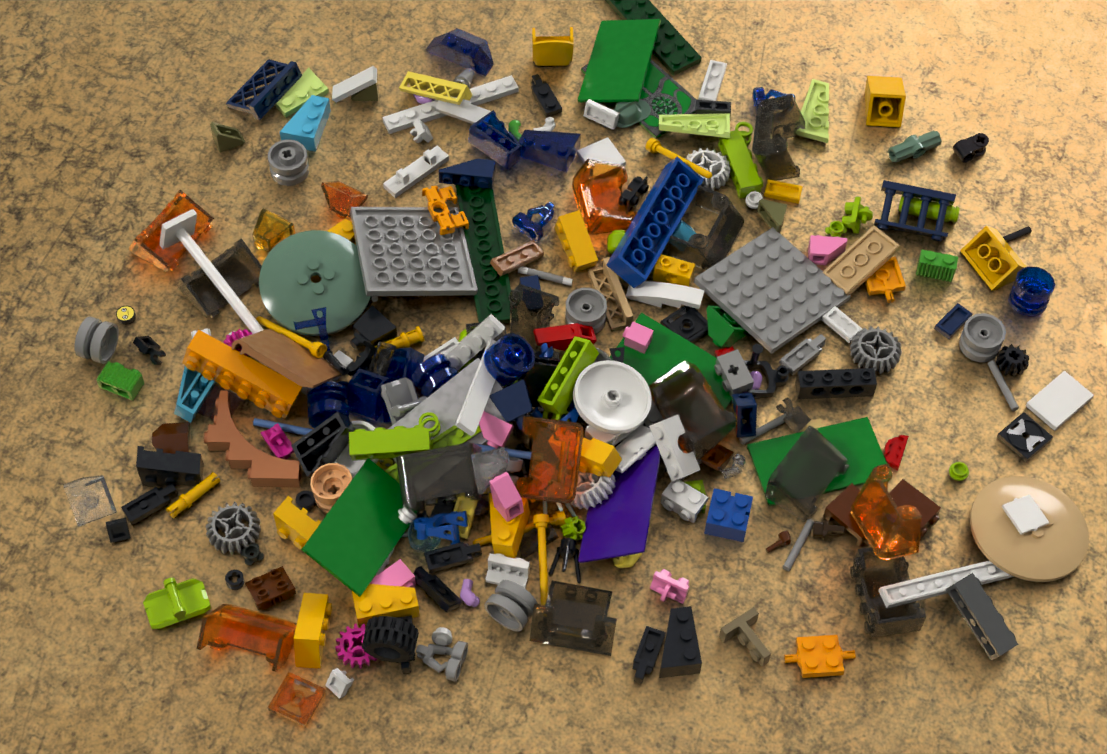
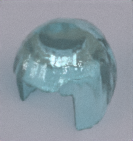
(422, 546)

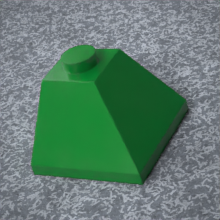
(723, 327)

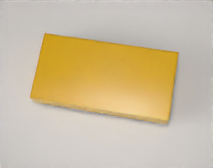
(783, 191)

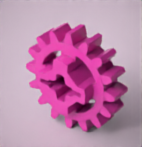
(354, 655)

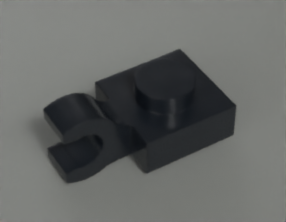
(148, 346)

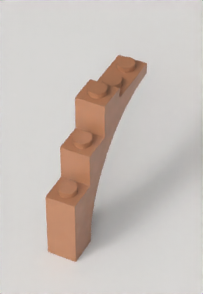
(262, 468)

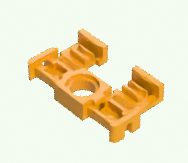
(437, 199)

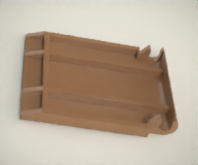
(287, 358)

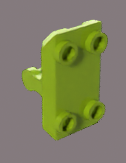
(176, 602)

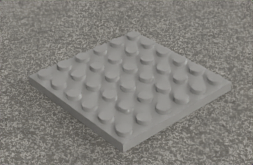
(408, 256)
(771, 289)

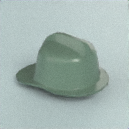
(632, 112)

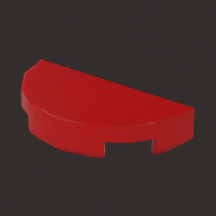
(894, 450)

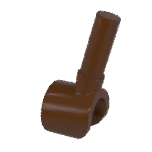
(785, 540)

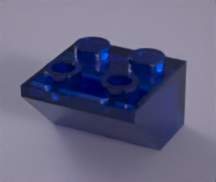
(365, 394)

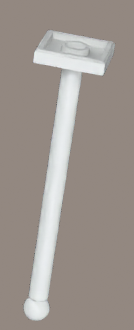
(181, 229)

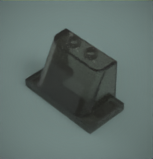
(575, 619)

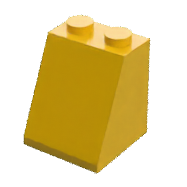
(884, 101)

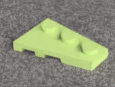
(300, 92)

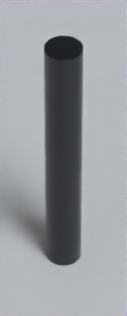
(1017, 234)

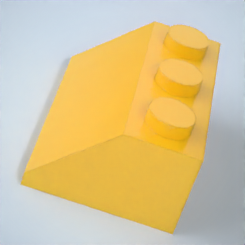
(993, 262)

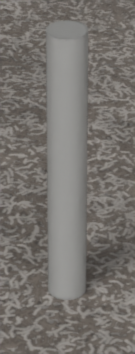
(1003, 386)
(763, 429)
(798, 545)

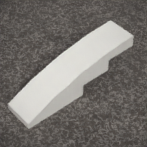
(665, 293)

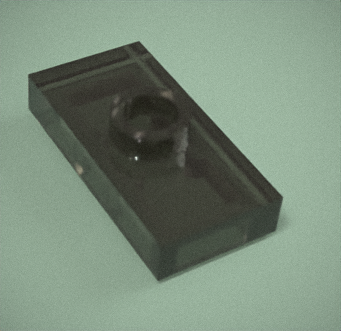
(382, 358)
(529, 541)

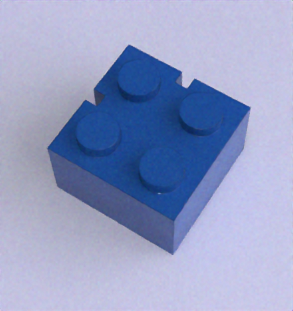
(728, 515)

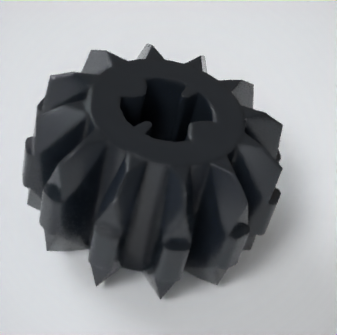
(1012, 360)

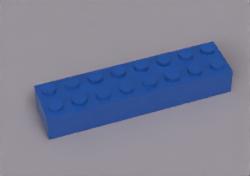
(655, 222)

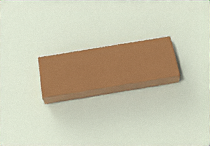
(517, 258)

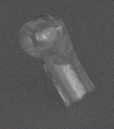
(737, 466)

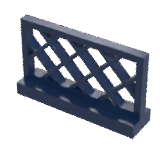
(270, 93)

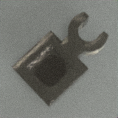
(795, 416)

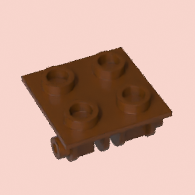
(271, 586)

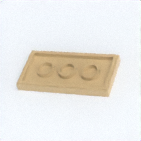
(861, 260)

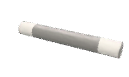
(547, 276)

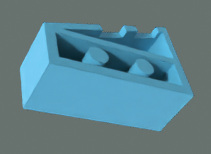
(308, 123)
(192, 394)

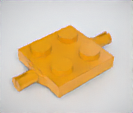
(886, 280)
(819, 656)

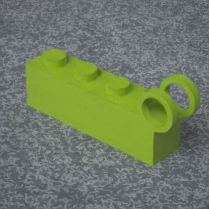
(743, 170)
(559, 389)
(391, 443)

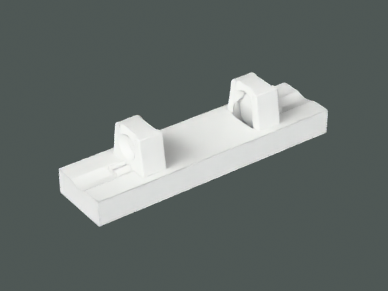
(416, 171)

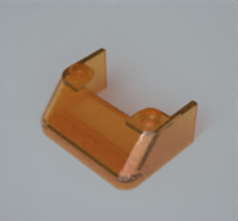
(248, 631)

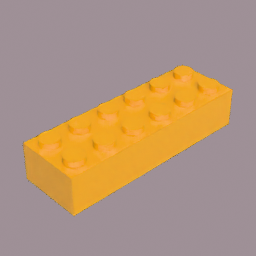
(241, 374)

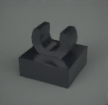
(118, 530)

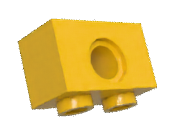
(673, 271)

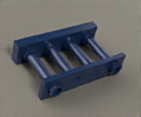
(926, 197)

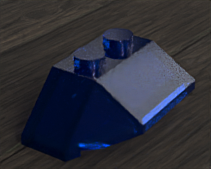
(463, 50)

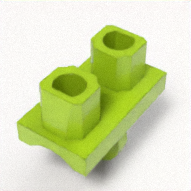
(859, 215)

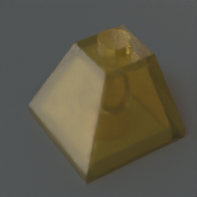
(271, 230)

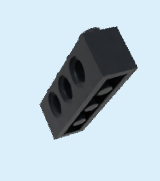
(836, 383)

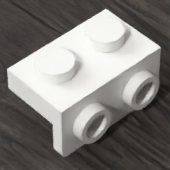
(683, 500)
(507, 568)

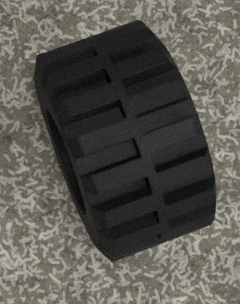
(390, 639)

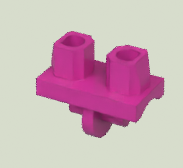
(278, 442)

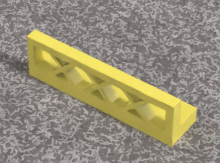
(431, 84)

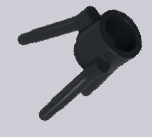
(567, 551)

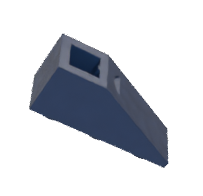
(470, 173)

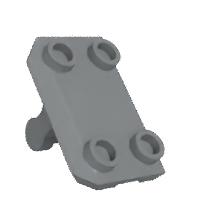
(400, 398)

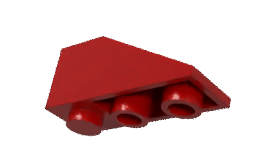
(561, 336)

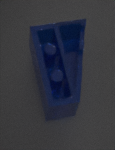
(494, 140)
(550, 148)

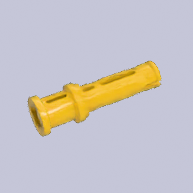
(407, 339)

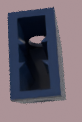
(513, 402)
(745, 408)

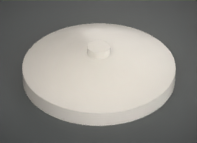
(612, 397)

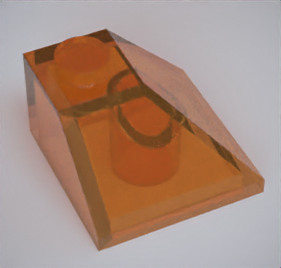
(342, 197)

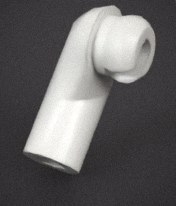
(548, 126)

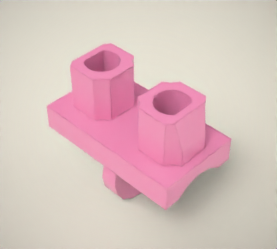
(669, 587)

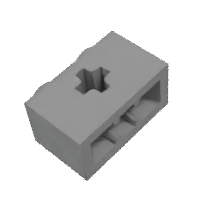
(733, 363)

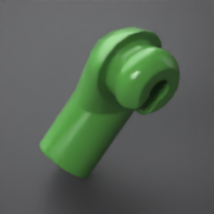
(513, 127)

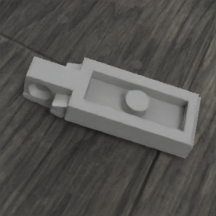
(803, 354)

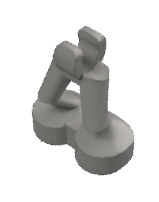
(452, 666)

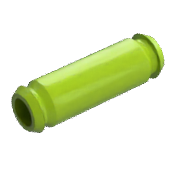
(933, 210)

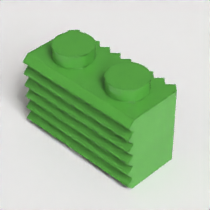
(937, 265)
(120, 380)

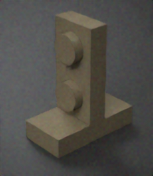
(746, 636)

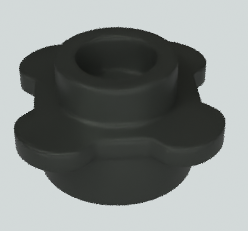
(252, 548)

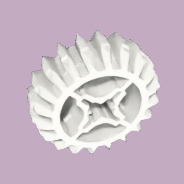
(715, 164)
(592, 489)

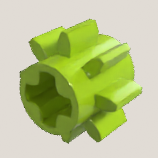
(573, 528)

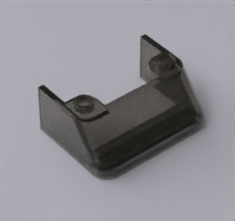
(710, 249)

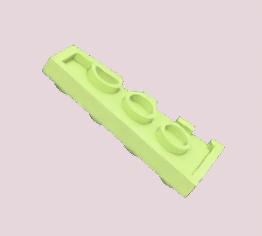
(816, 112)

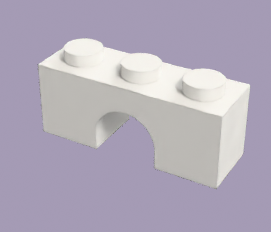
(666, 437)

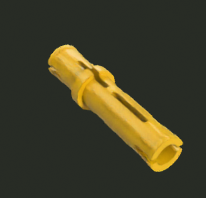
(186, 500)

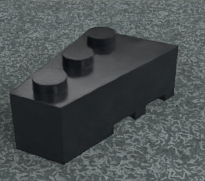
(323, 443)
(168, 468)
(681, 646)

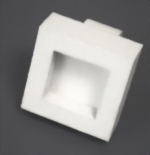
(422, 132)
(339, 682)

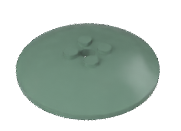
(292, 295)

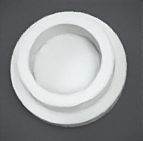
(752, 199)
(406, 515)
(442, 636)

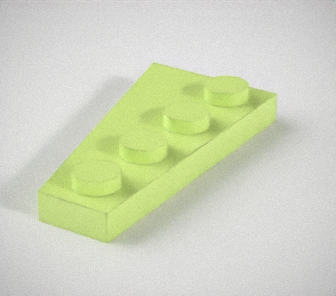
(700, 124)

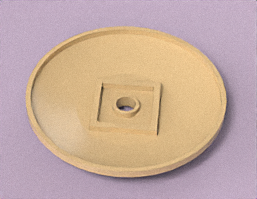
(1036, 555)

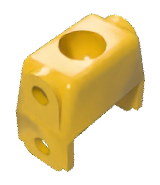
(552, 49)

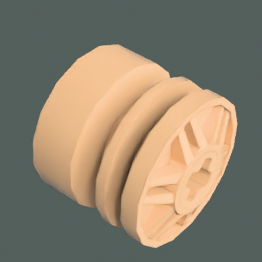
(328, 484)

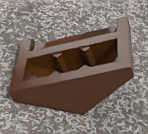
(172, 437)
(718, 457)

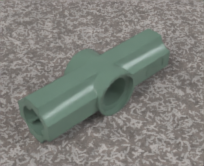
(914, 146)

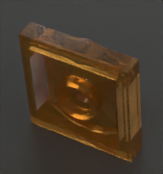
(288, 691)

